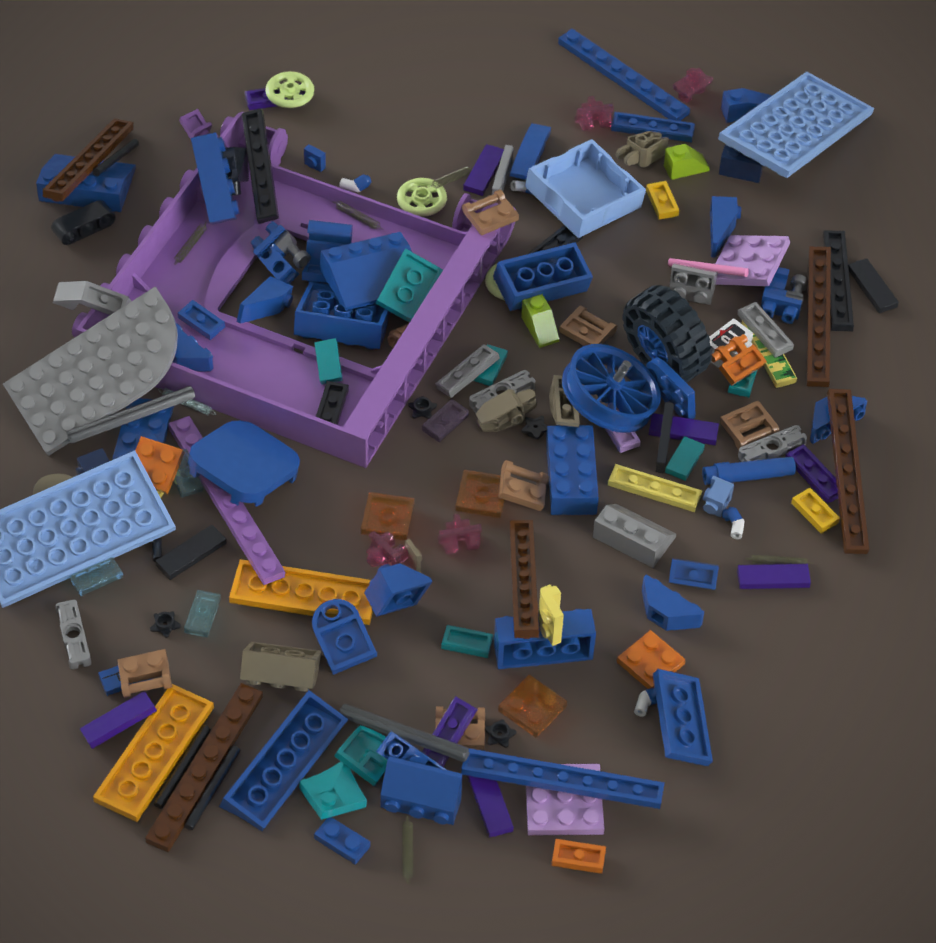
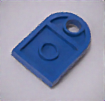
(673, 388)
(342, 637)

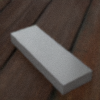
(503, 169)
(765, 329)
(467, 370)

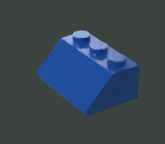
(421, 791)

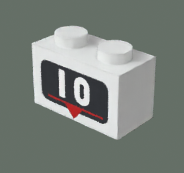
(727, 332)

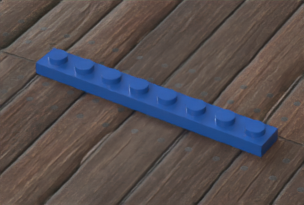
(624, 75)
(563, 778)

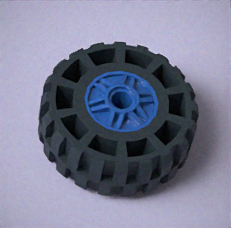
(667, 328)

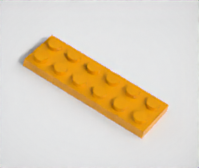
(299, 591)
(153, 753)

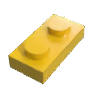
(662, 200)
(815, 510)

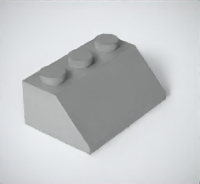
(632, 534)

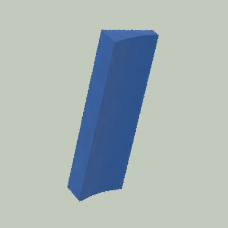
(284, 761)

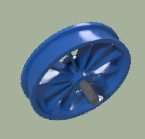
(611, 388)

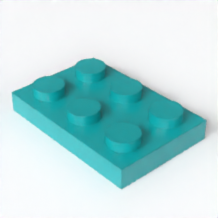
(408, 285)

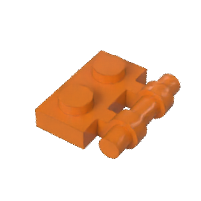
(742, 364)

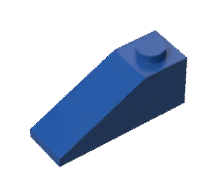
(739, 102)
(722, 221)
(266, 300)

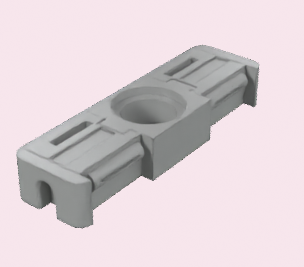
(516, 382)
(784, 439)
(76, 647)

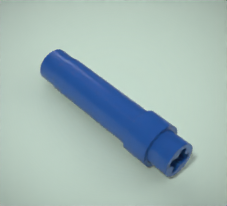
(750, 470)

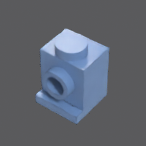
(717, 496)

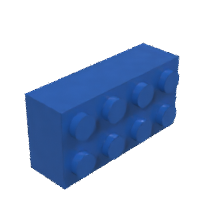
(214, 179)
(549, 272)
(572, 470)
(575, 645)

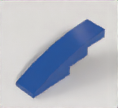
(530, 150)

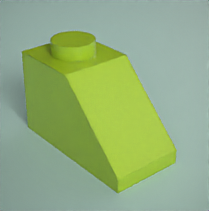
(684, 161)
(539, 320)

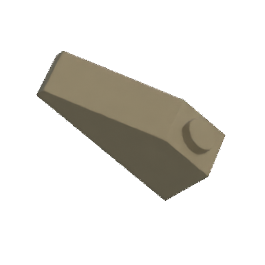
(560, 406)

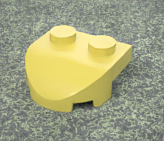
(550, 614)

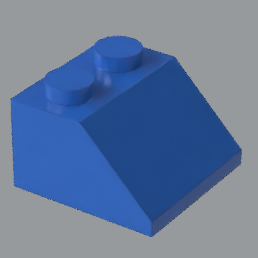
(396, 588)

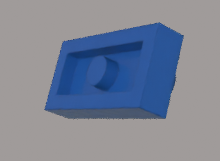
(201, 320)
(693, 573)
(342, 840)

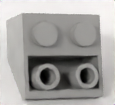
(693, 283)

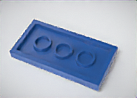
(152, 427)
(682, 717)

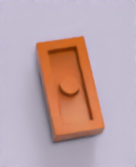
(578, 856)

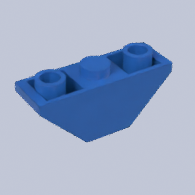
(191, 354)
(821, 421)
(668, 607)
(399, 748)

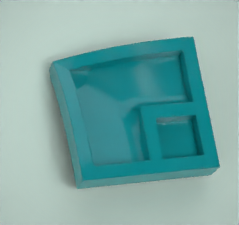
(361, 756)
(333, 792)

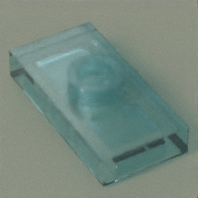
(185, 481)
(96, 576)
(202, 613)

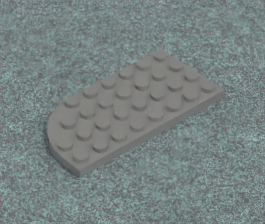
(97, 370)

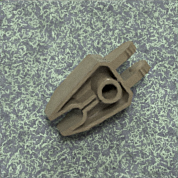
(643, 149)
(506, 410)

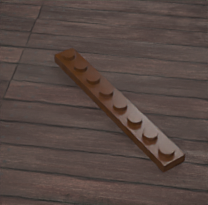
(87, 159)
(819, 317)
(847, 471)
(524, 579)
(203, 767)

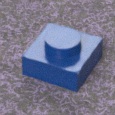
(314, 158)

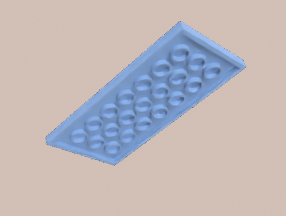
(795, 124)
(78, 526)

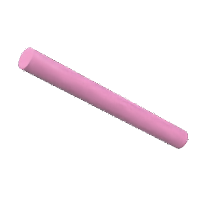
(723, 269)

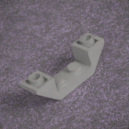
(89, 294)

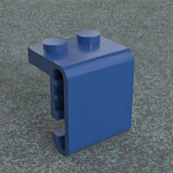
(322, 237)

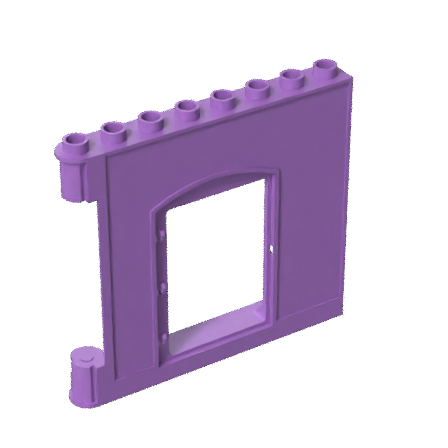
(256, 369)

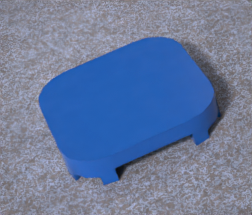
(244, 461)

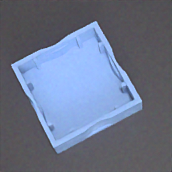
(585, 188)

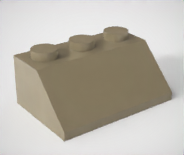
(280, 666)

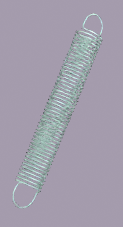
(188, 405)

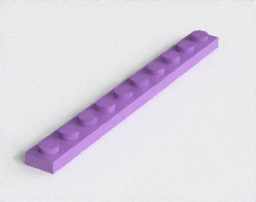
(236, 517)

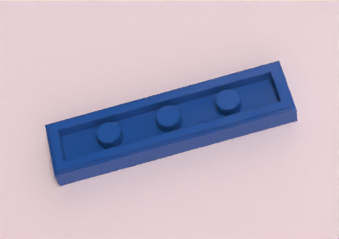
(639, 124)

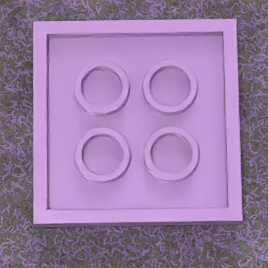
(757, 253)
(564, 813)

